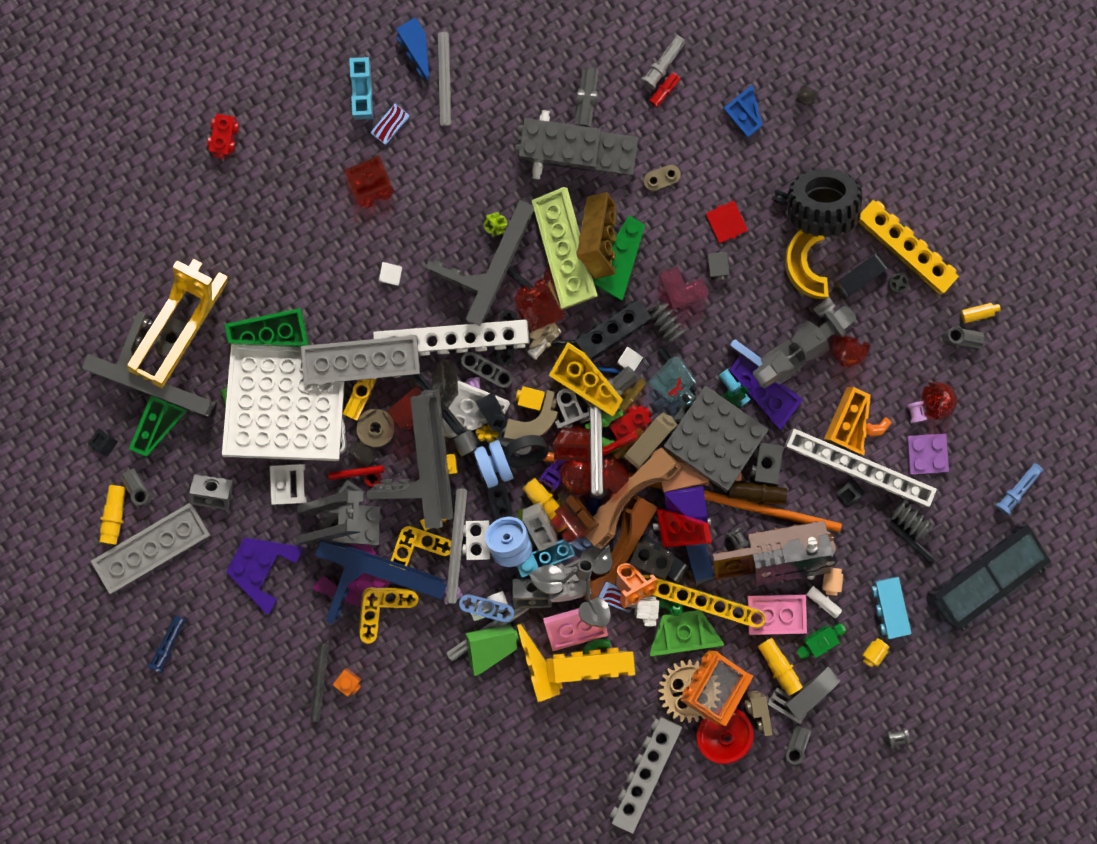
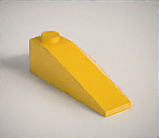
(538, 668)

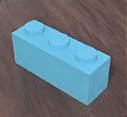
(891, 608)

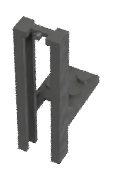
(488, 284)
(120, 373)
(432, 464)
(355, 523)

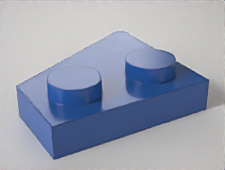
(745, 112)

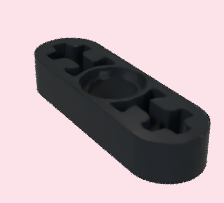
(510, 352)

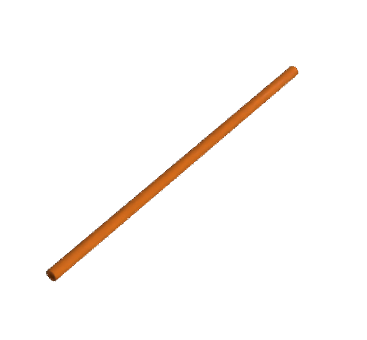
(750, 506)

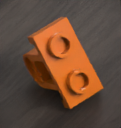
(633, 585)

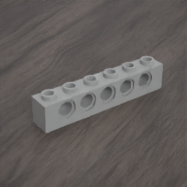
(629, 821)

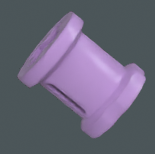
(916, 411)

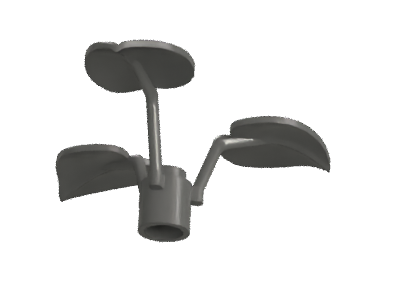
(596, 560)

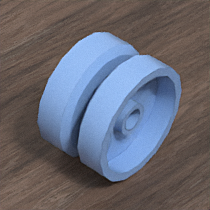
(492, 464)
(508, 541)

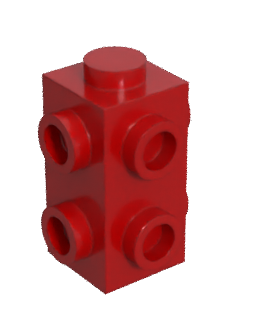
(223, 134)
(636, 418)

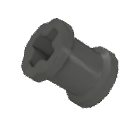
(732, 536)
(898, 738)

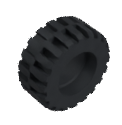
(819, 218)

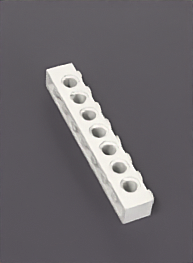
(519, 327)
(860, 468)

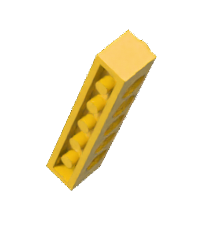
(910, 258)

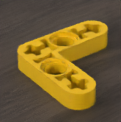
(417, 541)
(379, 601)

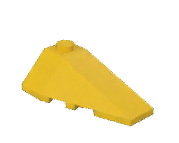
(582, 376)

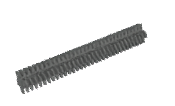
(320, 679)

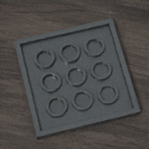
(715, 438)

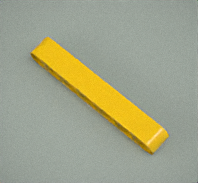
(711, 600)

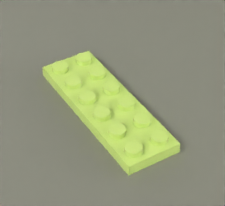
(561, 241)

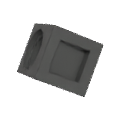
(718, 266)

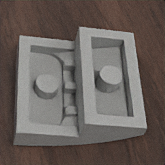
(573, 588)

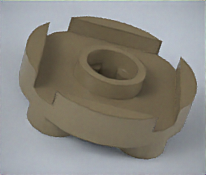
(365, 423)

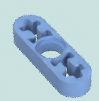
(483, 600)

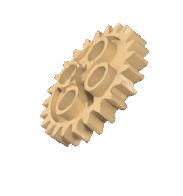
(684, 673)

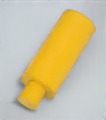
(979, 312)

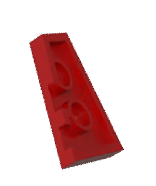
(681, 529)

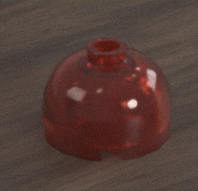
(849, 350)
(939, 400)
(576, 476)

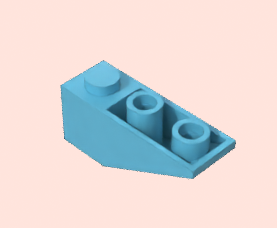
(548, 556)

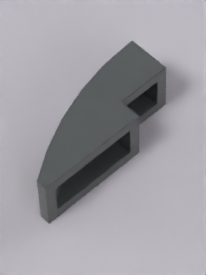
(812, 693)

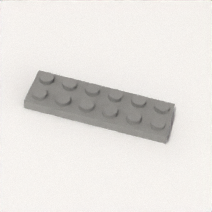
(360, 360)
(150, 548)

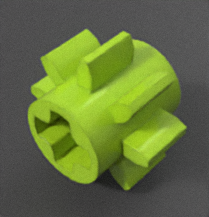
(495, 224)

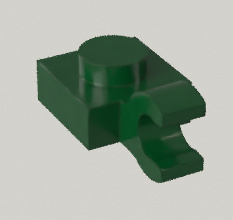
(736, 397)

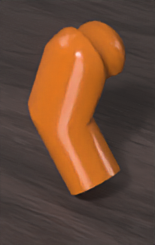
(878, 430)

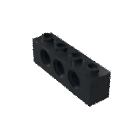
(632, 309)

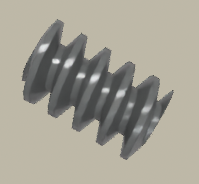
(666, 322)
(911, 521)

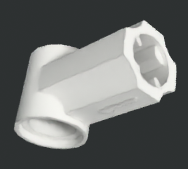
(487, 607)

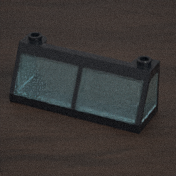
(990, 577)

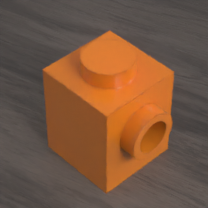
(347, 682)

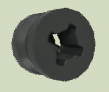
(900, 281)

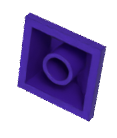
(687, 502)

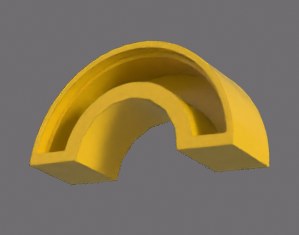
(797, 266)

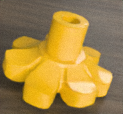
(486, 433)

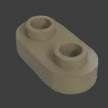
(662, 178)

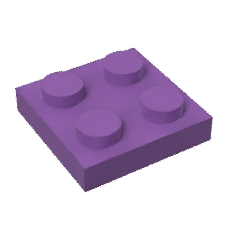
(927, 454)

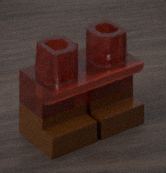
(575, 517)

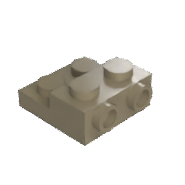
(758, 708)

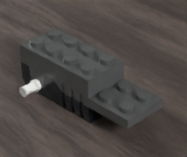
(574, 147)

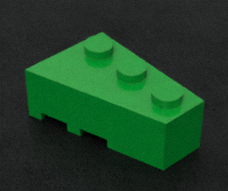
(155, 424)

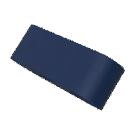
(700, 563)

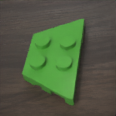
(684, 633)

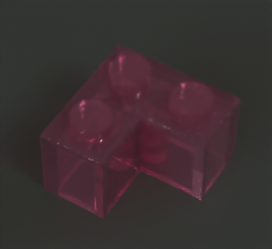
(682, 294)

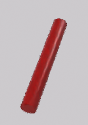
(619, 443)
(356, 472)

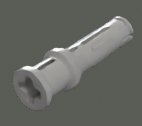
(659, 69)

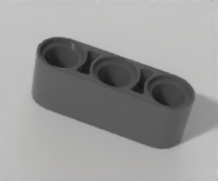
(480, 363)

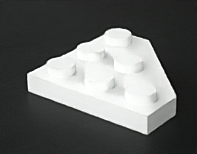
(466, 409)

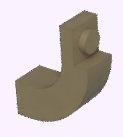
(539, 426)

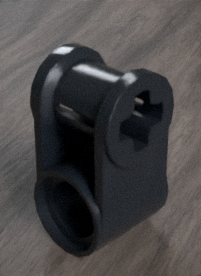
(491, 411)

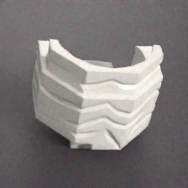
(647, 610)

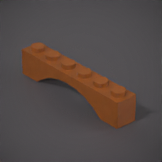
(634, 522)

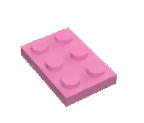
(783, 614)
(569, 630)

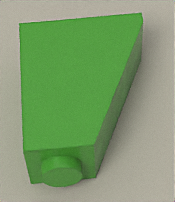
(490, 646)

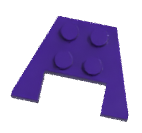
(253, 564)

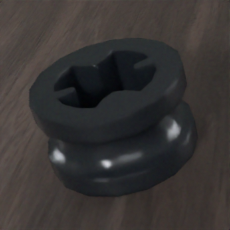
(780, 197)

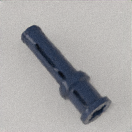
(163, 652)

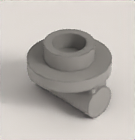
(823, 307)

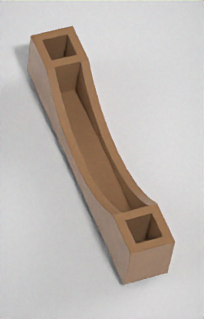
(657, 469)

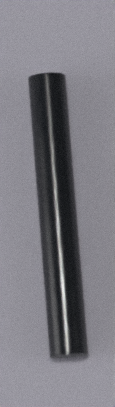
(915, 544)

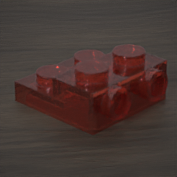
(369, 182)
(539, 304)

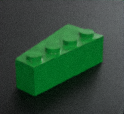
(625, 253)
(276, 329)

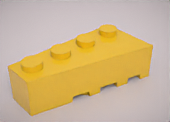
(590, 665)

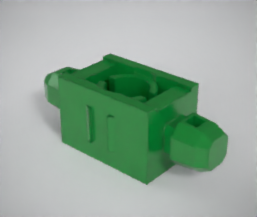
(821, 641)

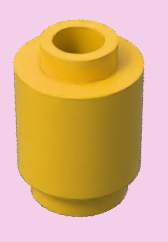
(875, 653)

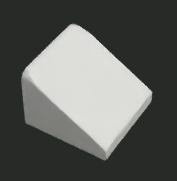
(390, 274)
(629, 358)

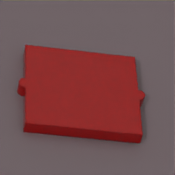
(726, 222)

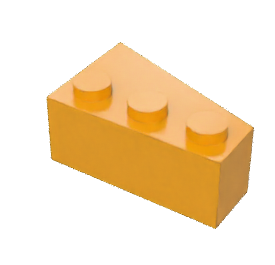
(849, 421)

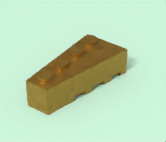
(598, 235)

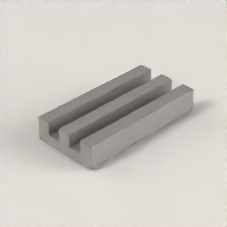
(774, 696)

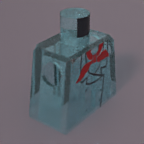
(674, 381)

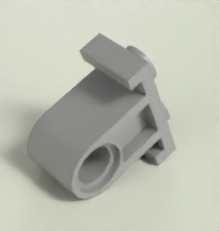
(571, 412)

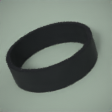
(522, 442)

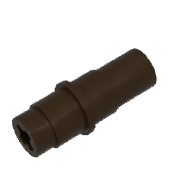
(758, 493)

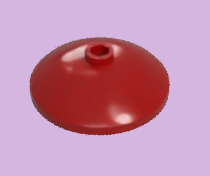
(712, 739)

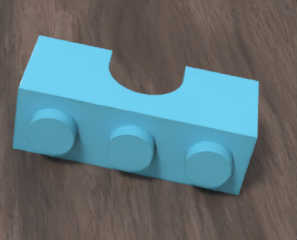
(361, 88)

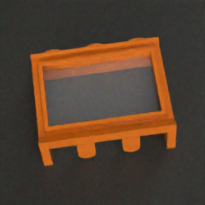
(716, 688)

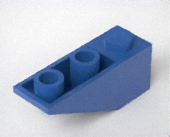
(414, 38)

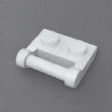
(281, 484)

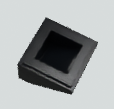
(103, 442)
(850, 492)

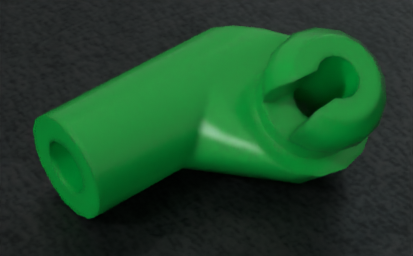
(675, 608)
(596, 644)

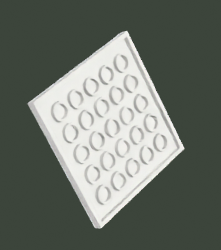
(273, 410)

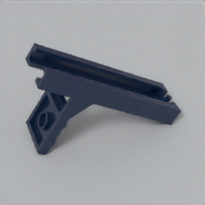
(360, 562)

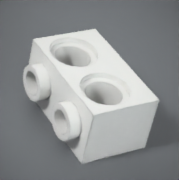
(471, 540)

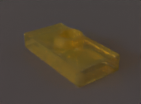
(630, 394)

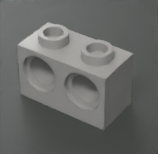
(539, 526)

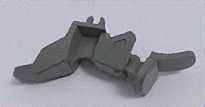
(806, 345)

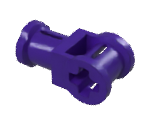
(551, 475)

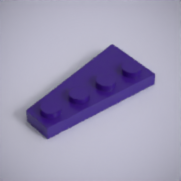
(775, 400)

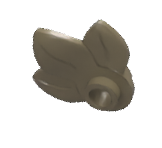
(539, 336)

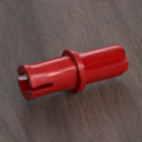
(664, 90)

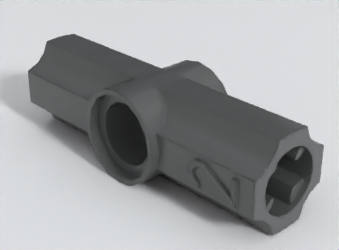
(586, 97)

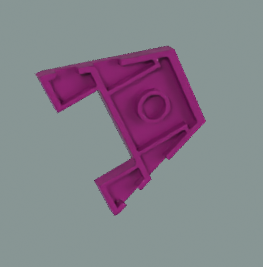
(357, 587)

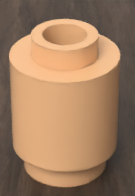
(833, 582)

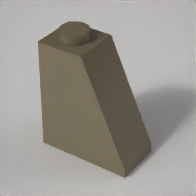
(651, 440)

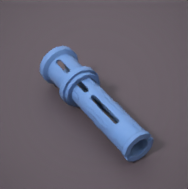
(1014, 496)

